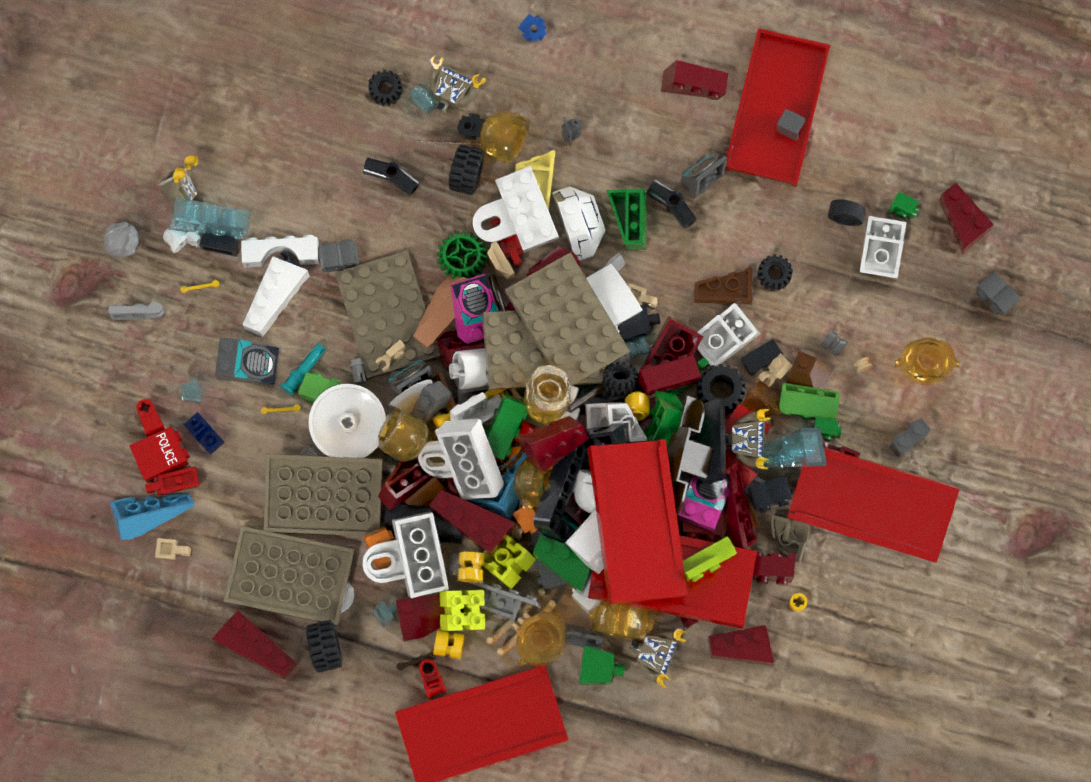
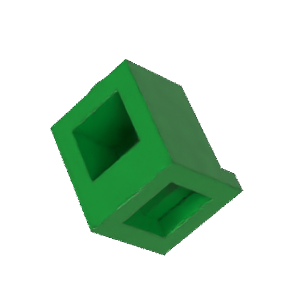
(904, 206)
(828, 428)

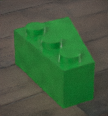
(631, 216)
(665, 417)
(505, 425)
(563, 562)

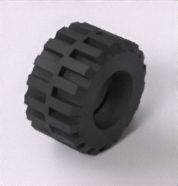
(466, 169)
(725, 374)
(324, 646)

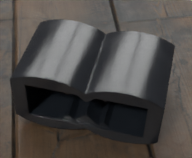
(769, 494)

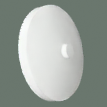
(346, 421)

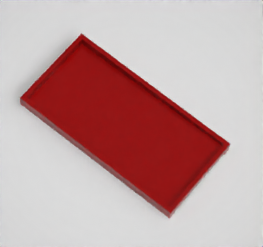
(780, 76)
(875, 504)
(637, 522)
(715, 598)
(481, 726)

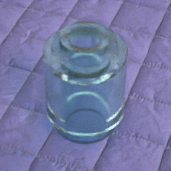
(422, 99)

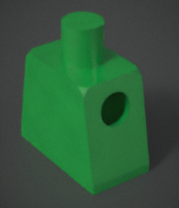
(598, 667)

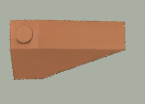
(438, 315)

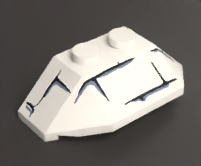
(580, 220)

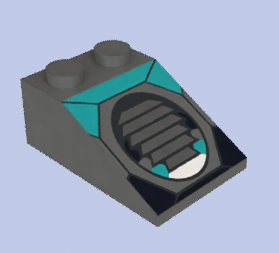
(704, 173)
(246, 362)
(414, 373)

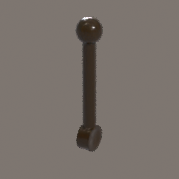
(400, 666)

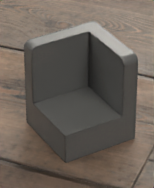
(790, 124)

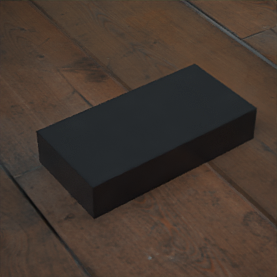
(761, 357)

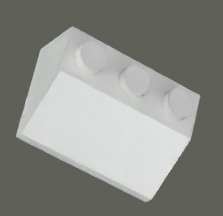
(587, 545)

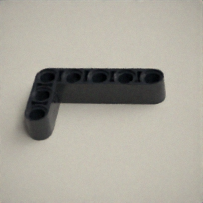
(556, 496)

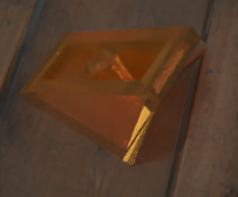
(762, 398)

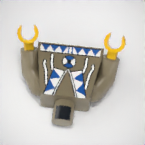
(451, 87)
(178, 182)
(749, 439)
(657, 653)

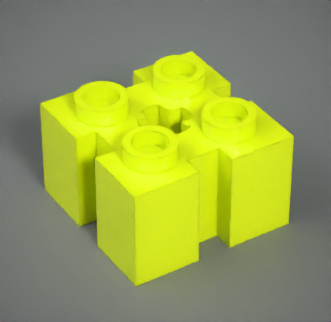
(508, 562)
(471, 617)

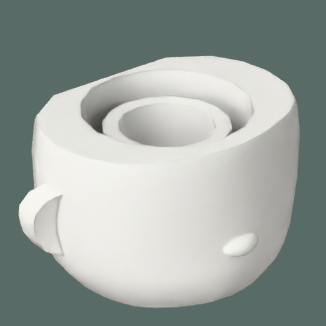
(584, 491)

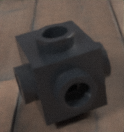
(471, 126)

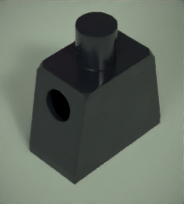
(219, 244)
(638, 325)

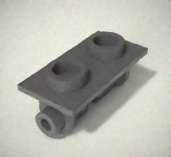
(571, 130)
(583, 637)

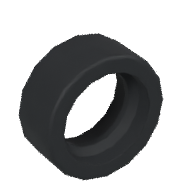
(846, 212)

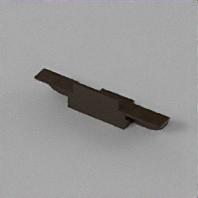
(687, 454)

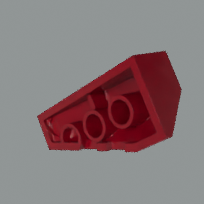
(673, 341)
(450, 343)
(739, 520)
(420, 615)

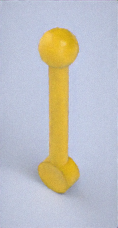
(215, 284)
(296, 408)

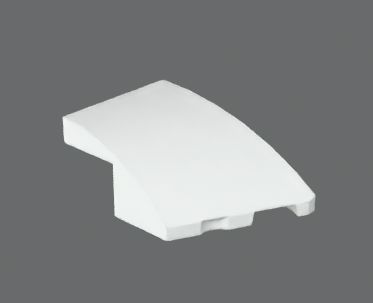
(614, 414)

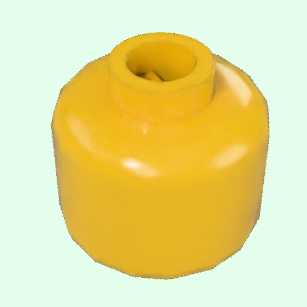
(639, 404)

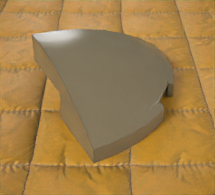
(790, 535)

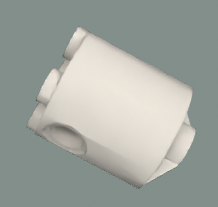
(469, 369)

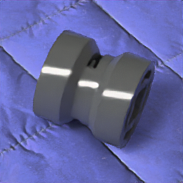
(838, 345)

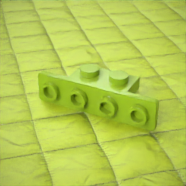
(708, 559)

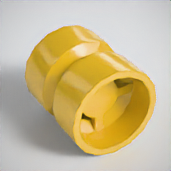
(467, 573)
(442, 646)

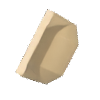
(499, 263)

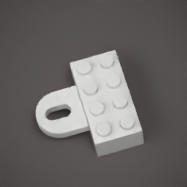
(520, 211)
(466, 459)
(413, 556)

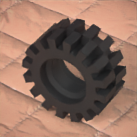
(385, 77)
(775, 283)
(620, 371)

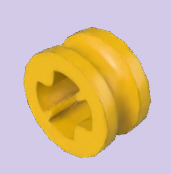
(795, 597)

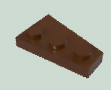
(726, 289)

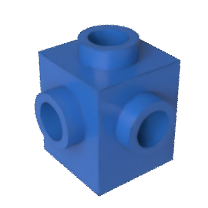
(526, 24)

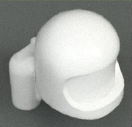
(179, 239)

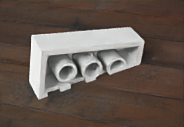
(275, 291)

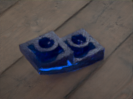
(204, 433)

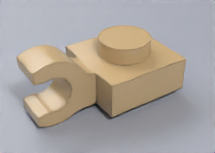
(641, 297)
(395, 352)
(778, 368)
(168, 549)

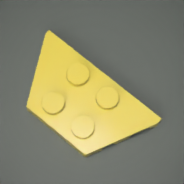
(543, 171)

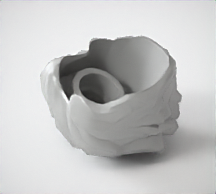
(121, 240)

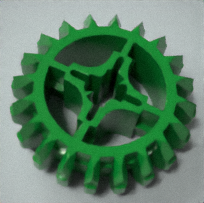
(468, 254)

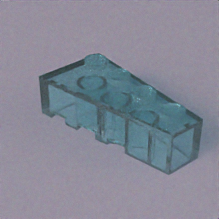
(209, 218)
(797, 448)

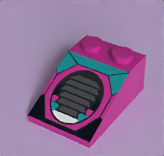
(470, 300)
(704, 503)

